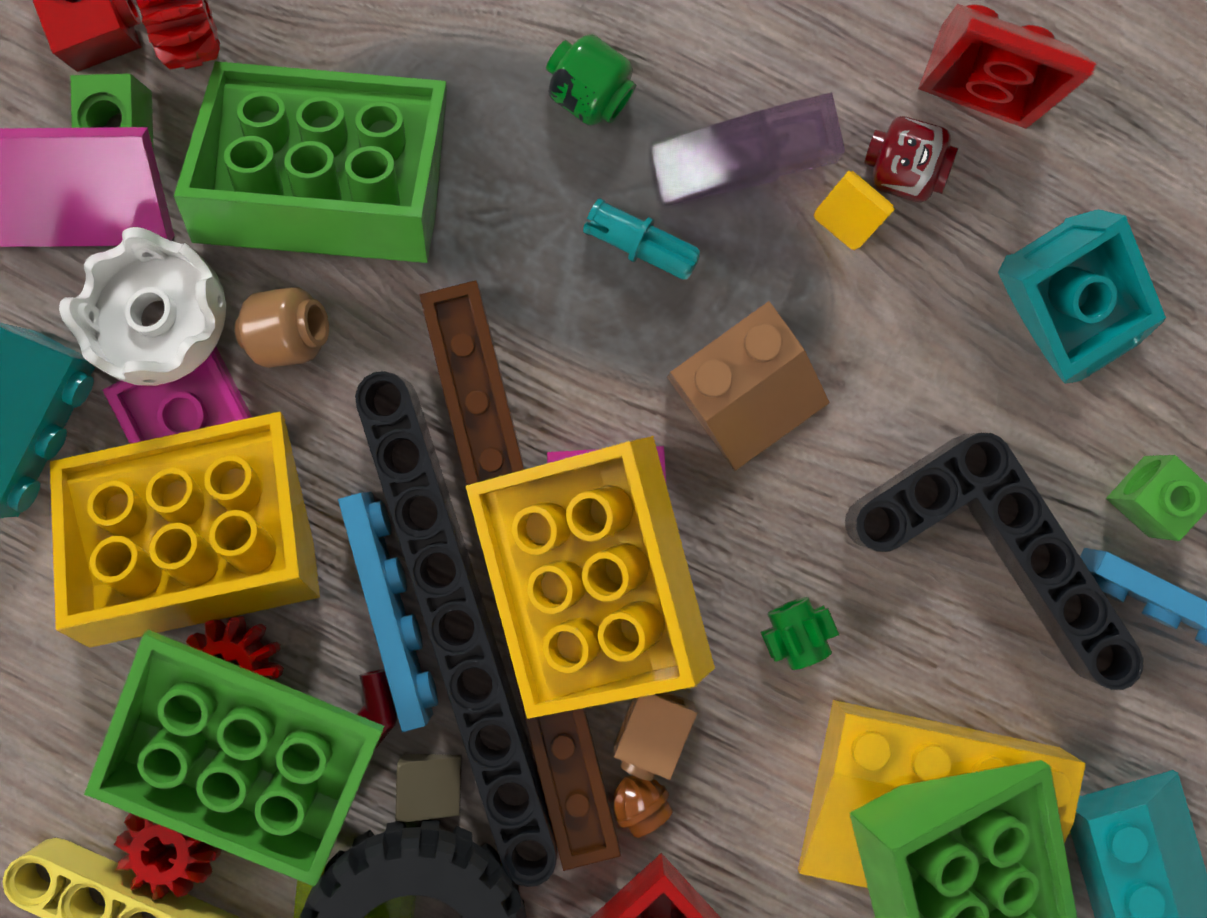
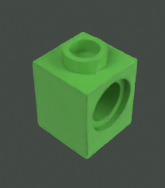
(105, 95)
(1161, 497)

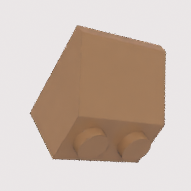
(750, 386)

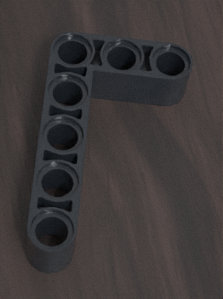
(1014, 543)

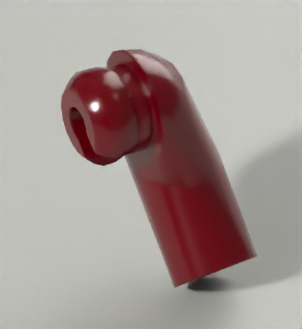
(378, 701)

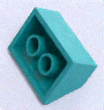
(37, 396)
(1140, 851)

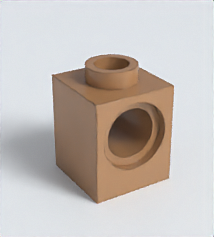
(654, 734)

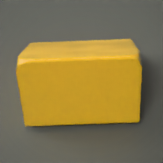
(853, 210)

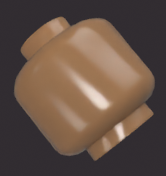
(282, 327)

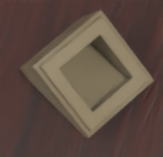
(428, 787)

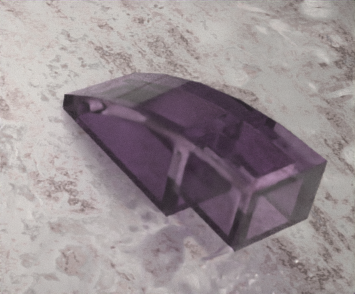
(749, 150)

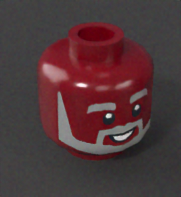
(911, 159)

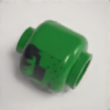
(590, 80)

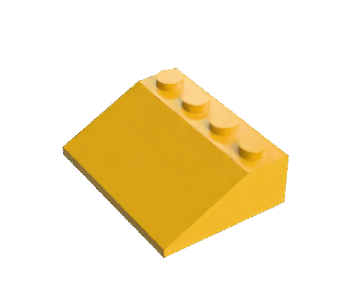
(179, 531)
(591, 579)
(880, 750)

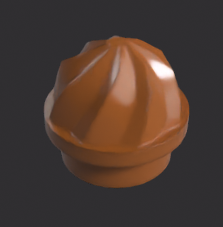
(641, 805)

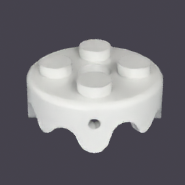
(120, 288)

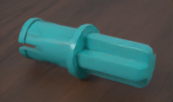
(641, 239)

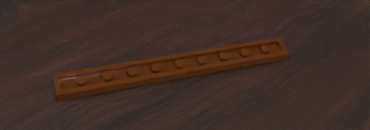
(490, 450)

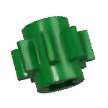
(799, 633)

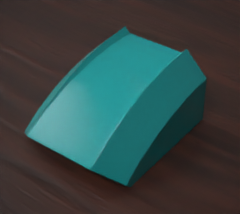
(1083, 293)

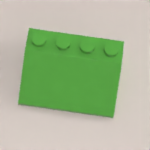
(314, 162)
(232, 758)
(967, 847)

